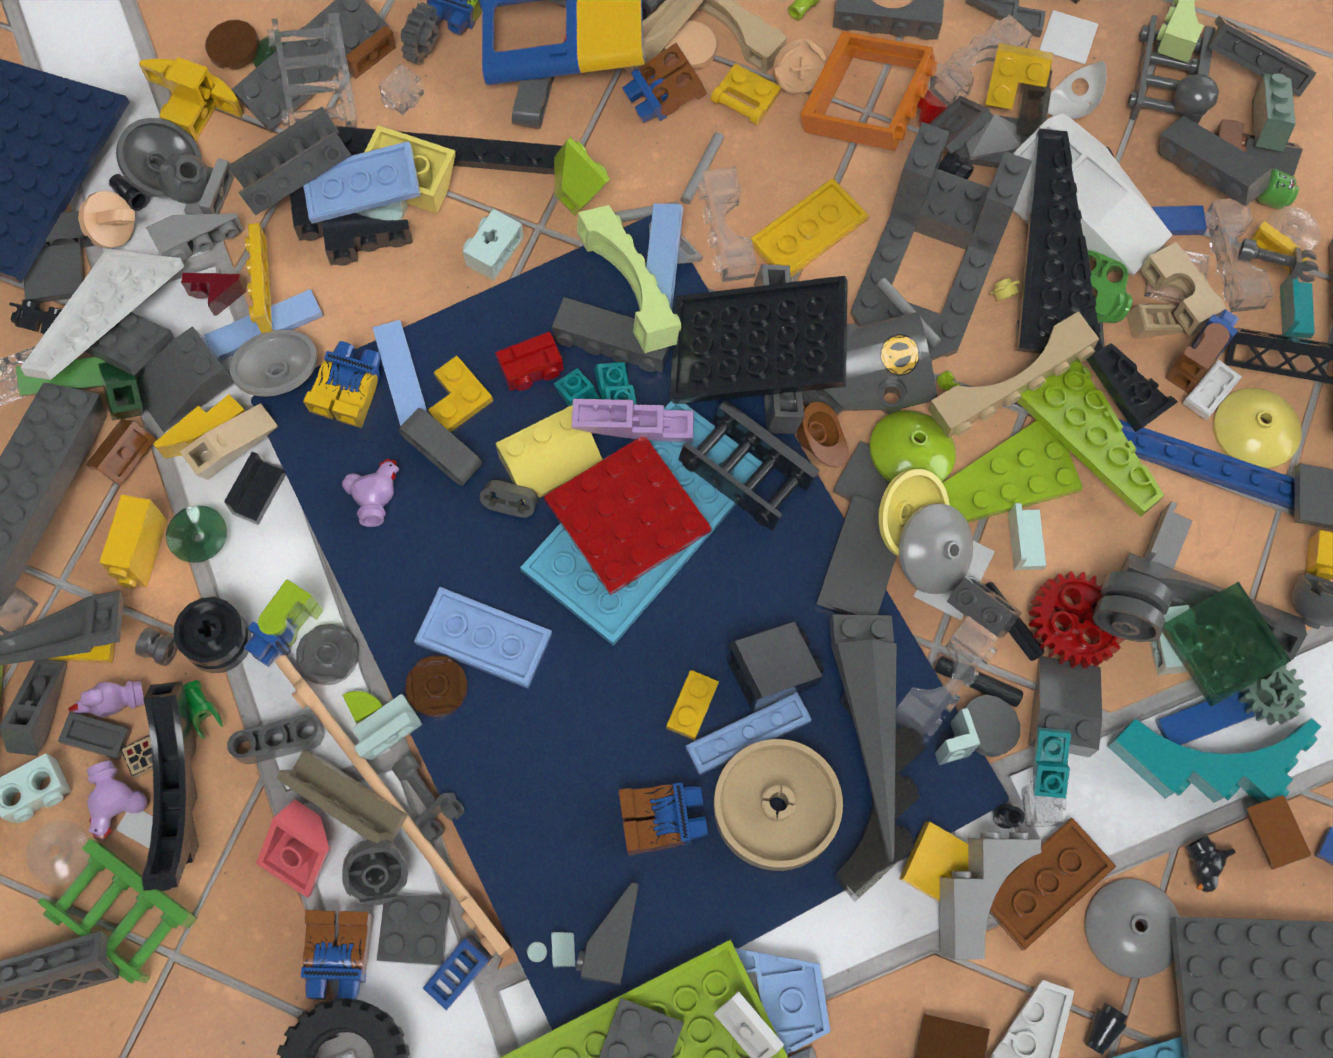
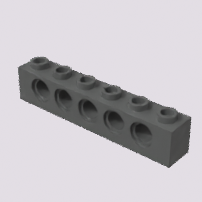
(784, 410)

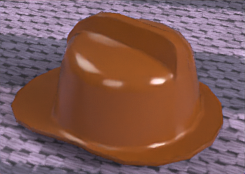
(822, 435)

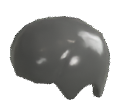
(1195, 95)

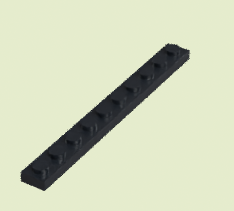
(472, 151)

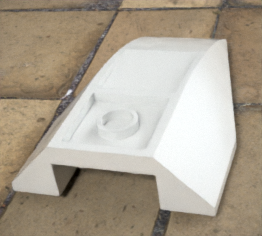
(1113, 210)

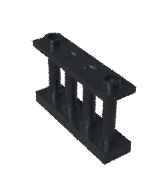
(762, 443)

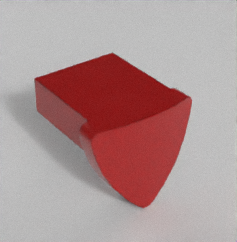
(930, 108)

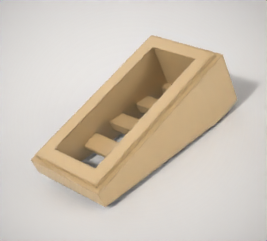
(1142, 323)

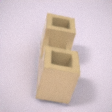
(1174, 269)

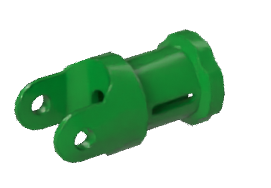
(198, 706)

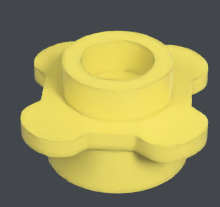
(1005, 289)

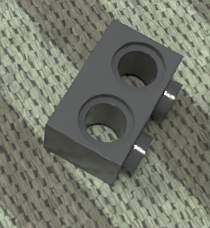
(984, 606)

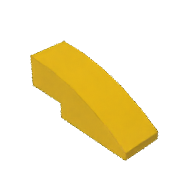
(195, 425)

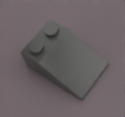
(182, 378)
(1070, 702)

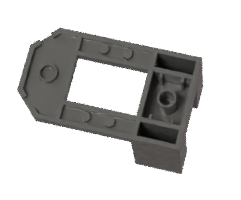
(948, 211)

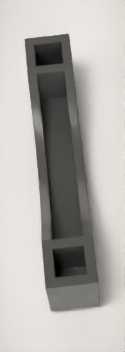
(1190, 591)

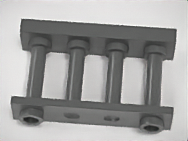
(1198, 65)
(289, 160)

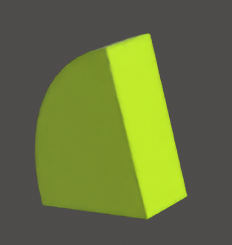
(361, 704)

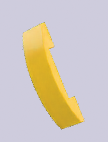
(223, 96)

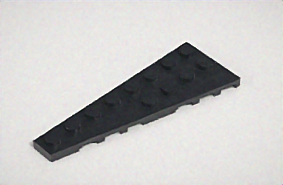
(1056, 251)

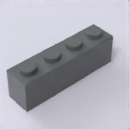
(1214, 161)
(605, 334)

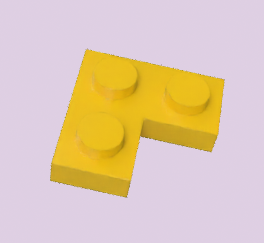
(465, 395)

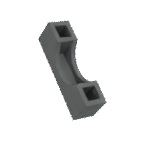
(916, 19)

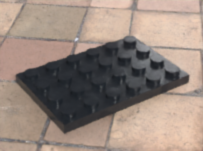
(760, 341)

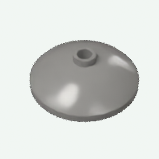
(273, 363)
(936, 548)
(1112, 928)

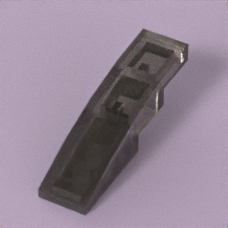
(1033, 107)

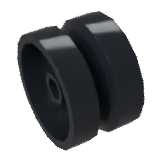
(212, 635)

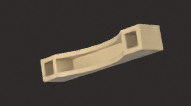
(663, 25)
(756, 38)
(965, 405)

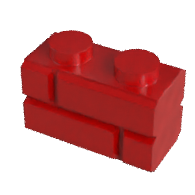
(530, 362)

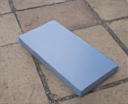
(363, 183)
(483, 637)

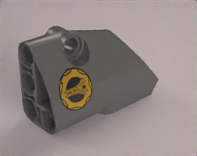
(886, 360)

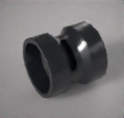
(952, 165)

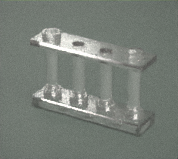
(335, 58)

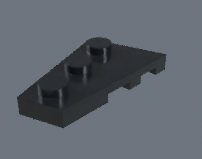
(1129, 389)

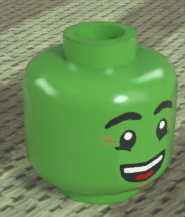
(1281, 190)

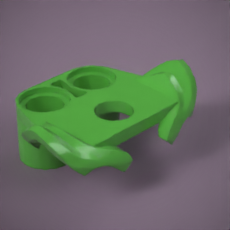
(1112, 299)

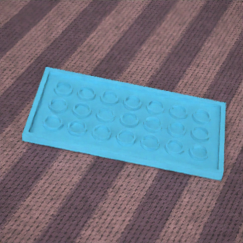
(569, 579)

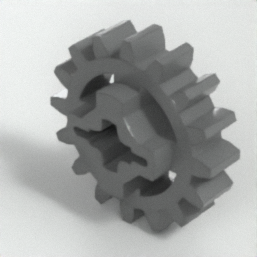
(419, 33)

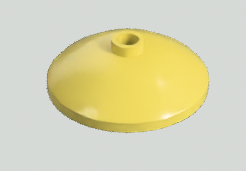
(1244, 435)
(902, 498)

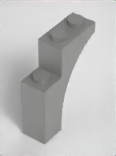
(969, 894)

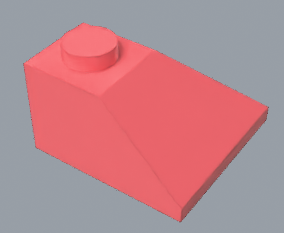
(295, 847)

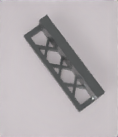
(1259, 54)
(47, 965)

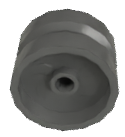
(1132, 606)

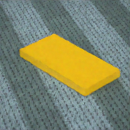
(809, 228)

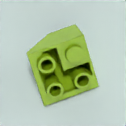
(577, 176)

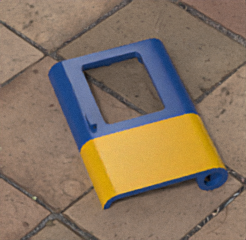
(597, 39)

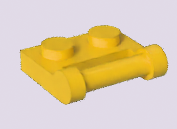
(749, 88)

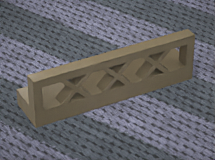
(343, 798)

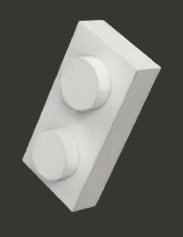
(748, 1028)

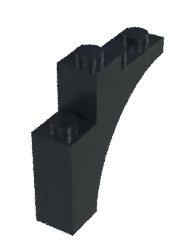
(347, 233)

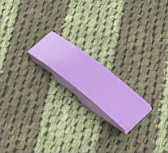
(632, 421)

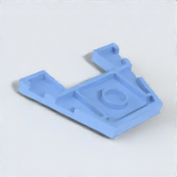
(791, 996)

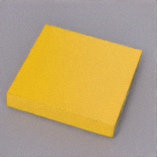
(934, 857)

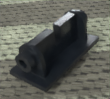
(29, 315)

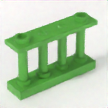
(124, 877)

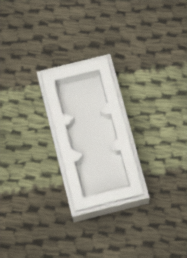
(1212, 390)

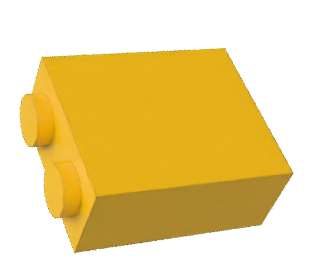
(133, 541)

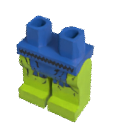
(458, 13)
(281, 622)

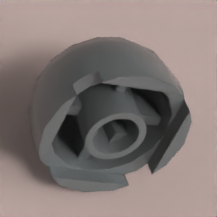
(1314, 600)
(374, 872)

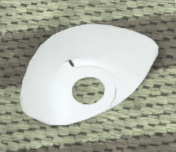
(1076, 106)

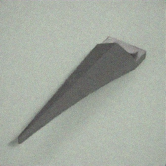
(66, 632)
(867, 669)

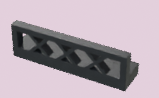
(1282, 344)

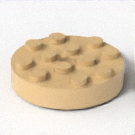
(782, 771)

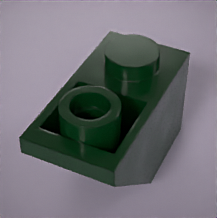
(120, 392)

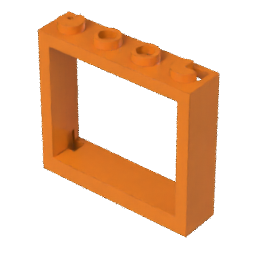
(877, 50)

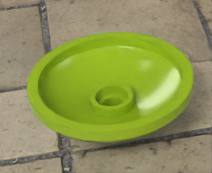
(895, 449)

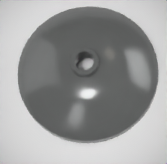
(152, 142)

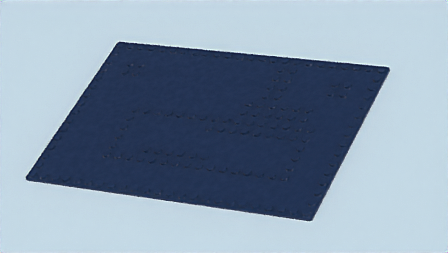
(549, 759)

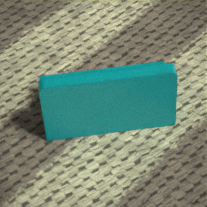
(1297, 308)

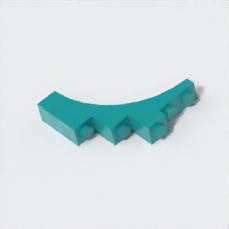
(1173, 767)

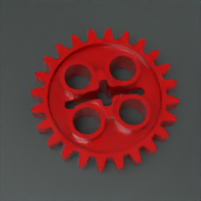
(1074, 618)

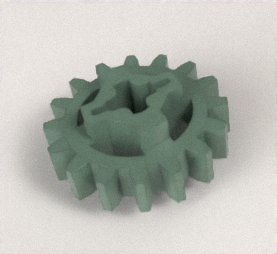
(1269, 694)

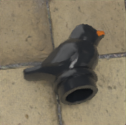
(1207, 862)

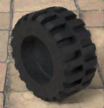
(339, 1017)

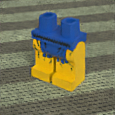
(345, 385)

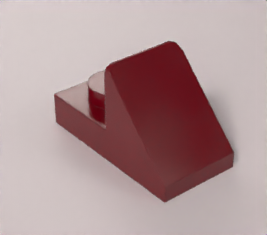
(218, 287)

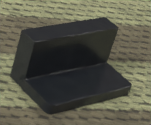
(254, 489)

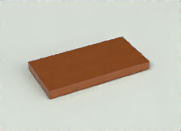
(1049, 884)

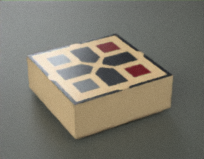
(138, 757)

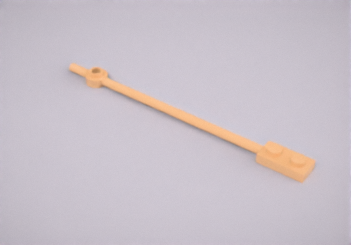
(473, 914)

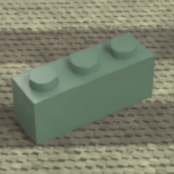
(1273, 112)

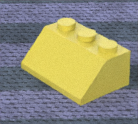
(432, 166)
(548, 453)

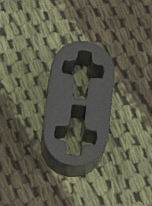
(509, 498)

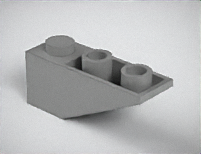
(192, 233)

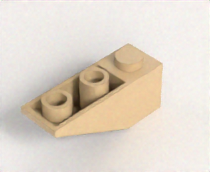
(228, 441)

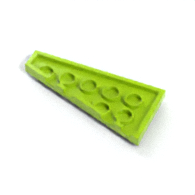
(1092, 432)
(1021, 470)

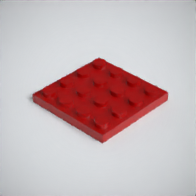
(627, 514)

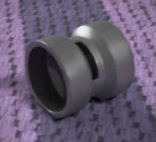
(156, 646)

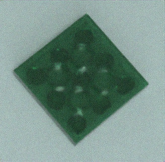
(1225, 644)

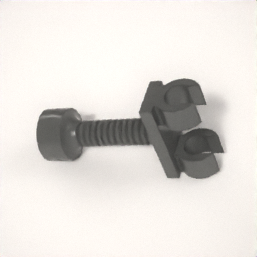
(1250, 251)
(407, 769)

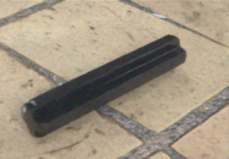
(1021, 633)
(984, 683)

